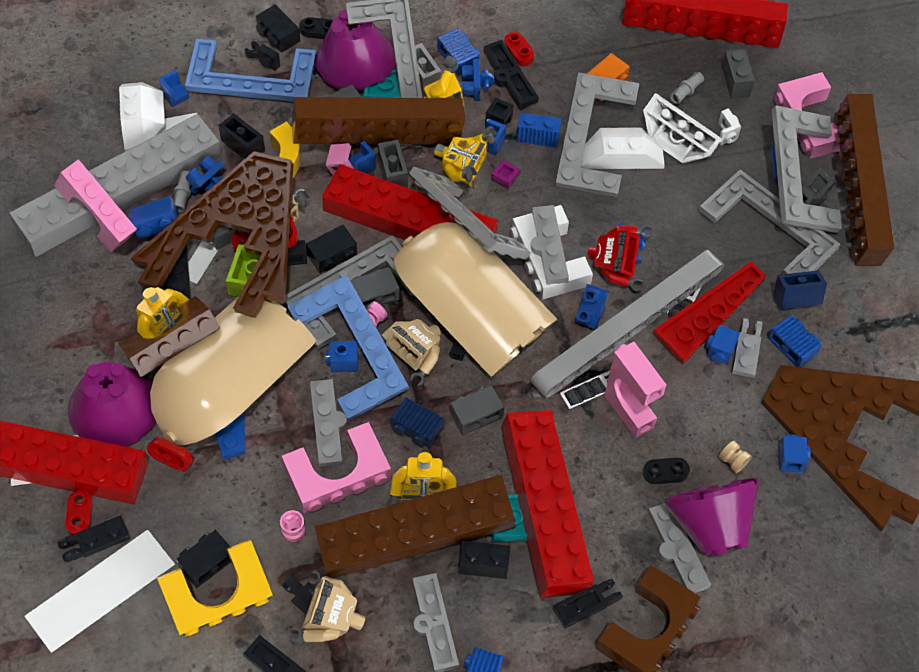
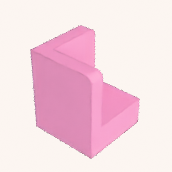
(338, 155)

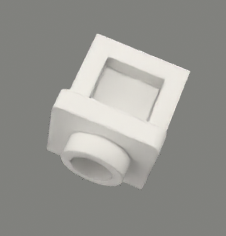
(730, 127)

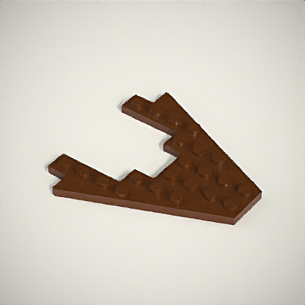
(248, 199)
(824, 410)

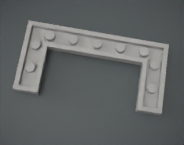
(402, 37)
(786, 125)
(570, 173)
(741, 186)
(444, 190)
(360, 265)

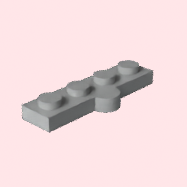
(549, 245)
(327, 423)
(678, 549)
(434, 623)

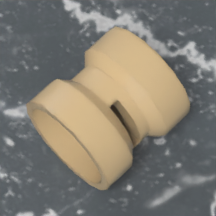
(735, 457)

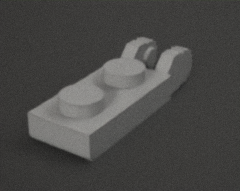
(747, 350)

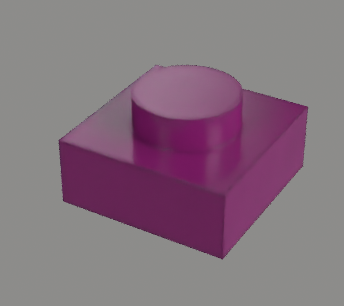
(505, 173)

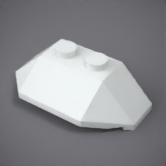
(140, 113)
(678, 132)
(622, 150)

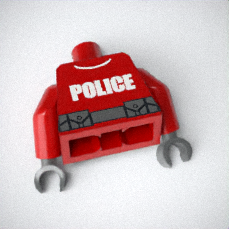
(618, 254)

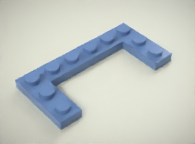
(204, 81)
(389, 378)

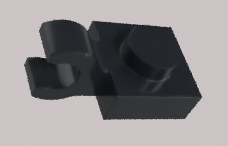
(266, 55)
(302, 593)

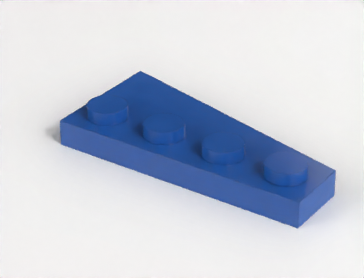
(232, 438)

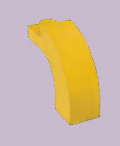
(282, 141)

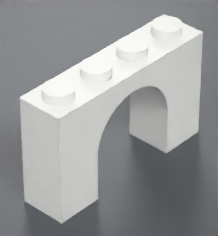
(578, 269)

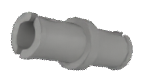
(686, 88)
(182, 192)

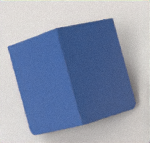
(172, 88)
(499, 138)
(365, 160)

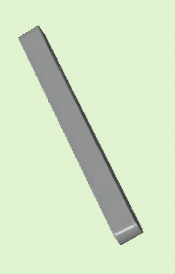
(626, 324)

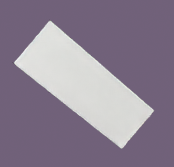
(99, 591)

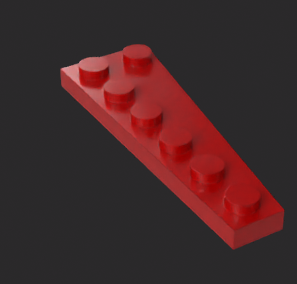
(695, 323)

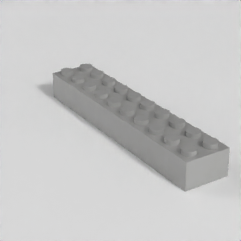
(124, 178)

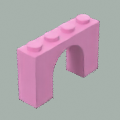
(801, 93)
(113, 223)
(633, 386)
(317, 491)

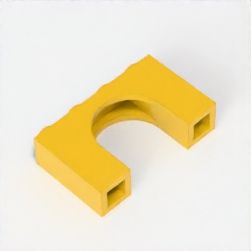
(250, 589)

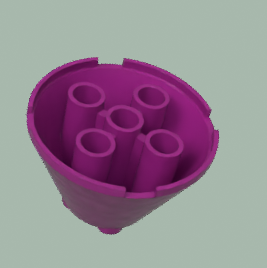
(354, 55)
(112, 405)
(716, 515)

